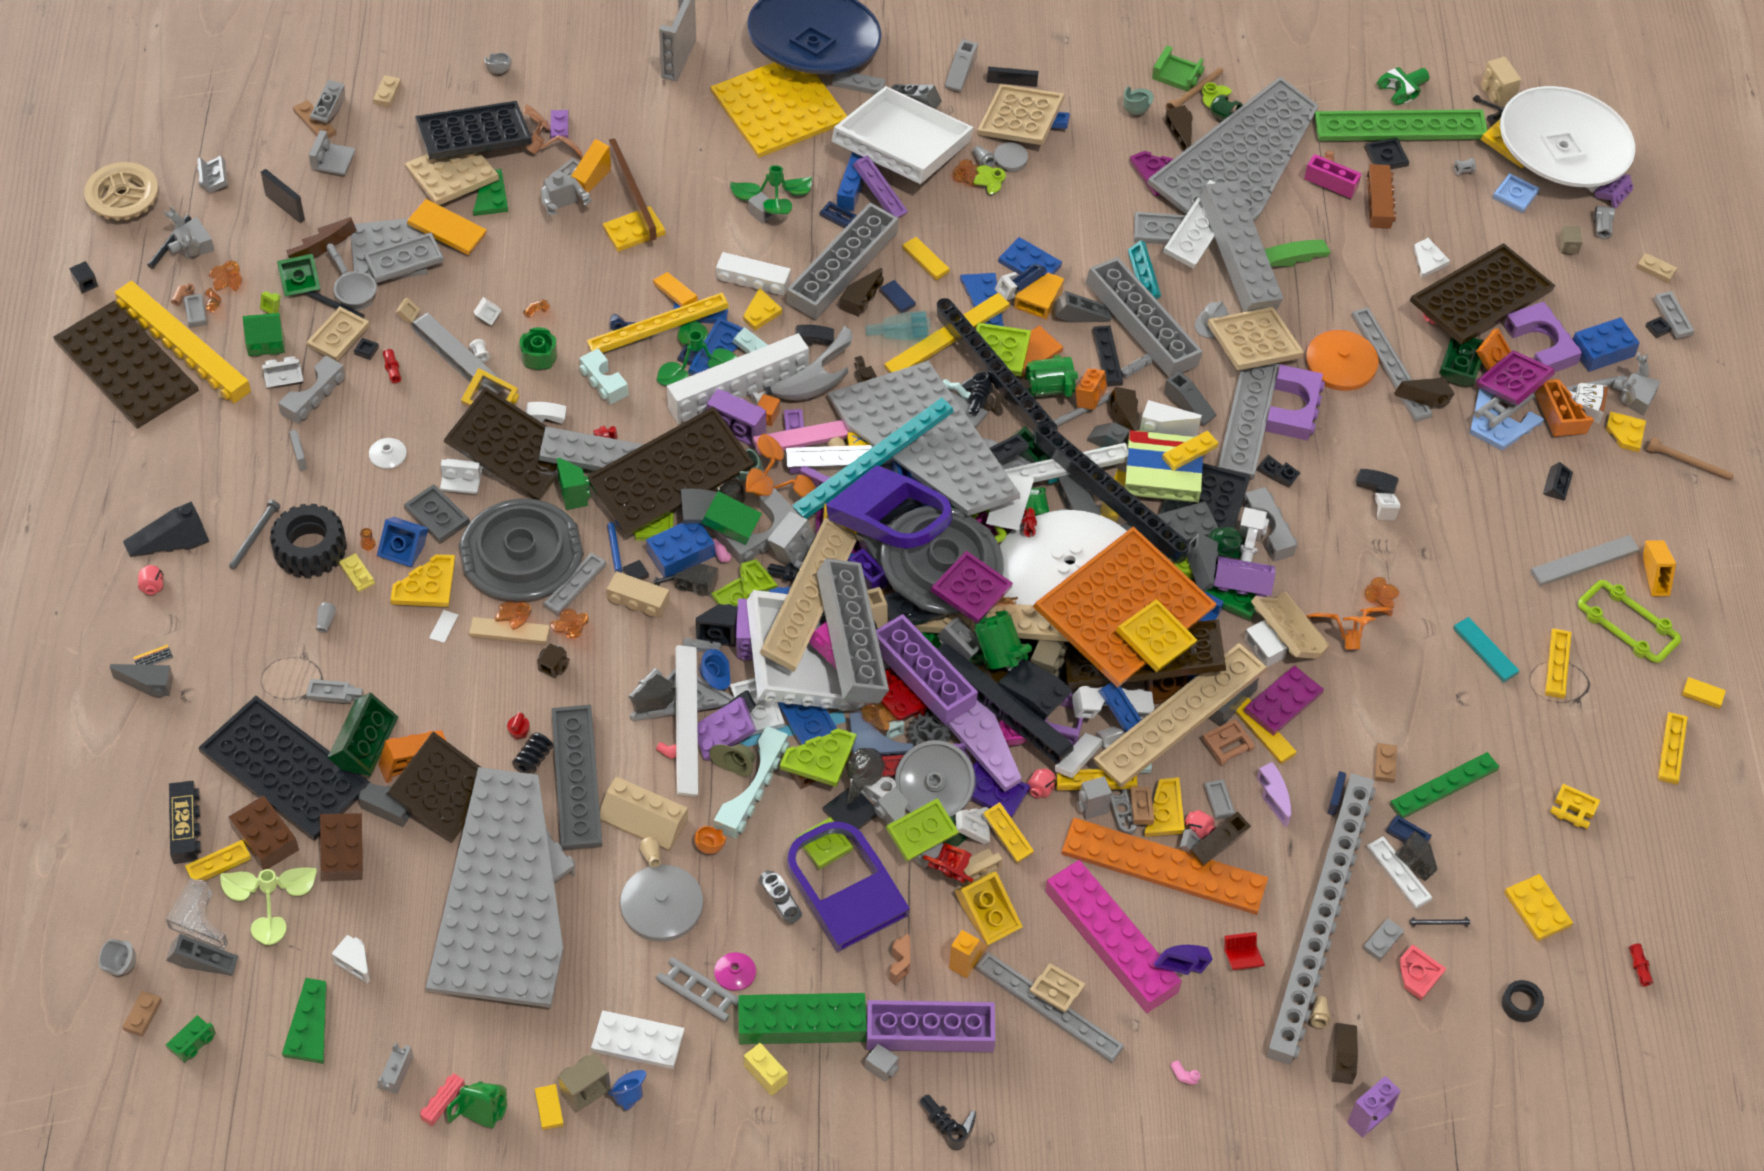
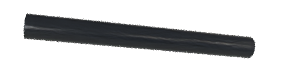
(163, 249)
(325, 300)

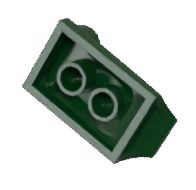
(1461, 362)

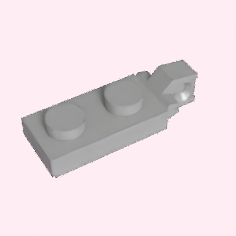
(333, 691)

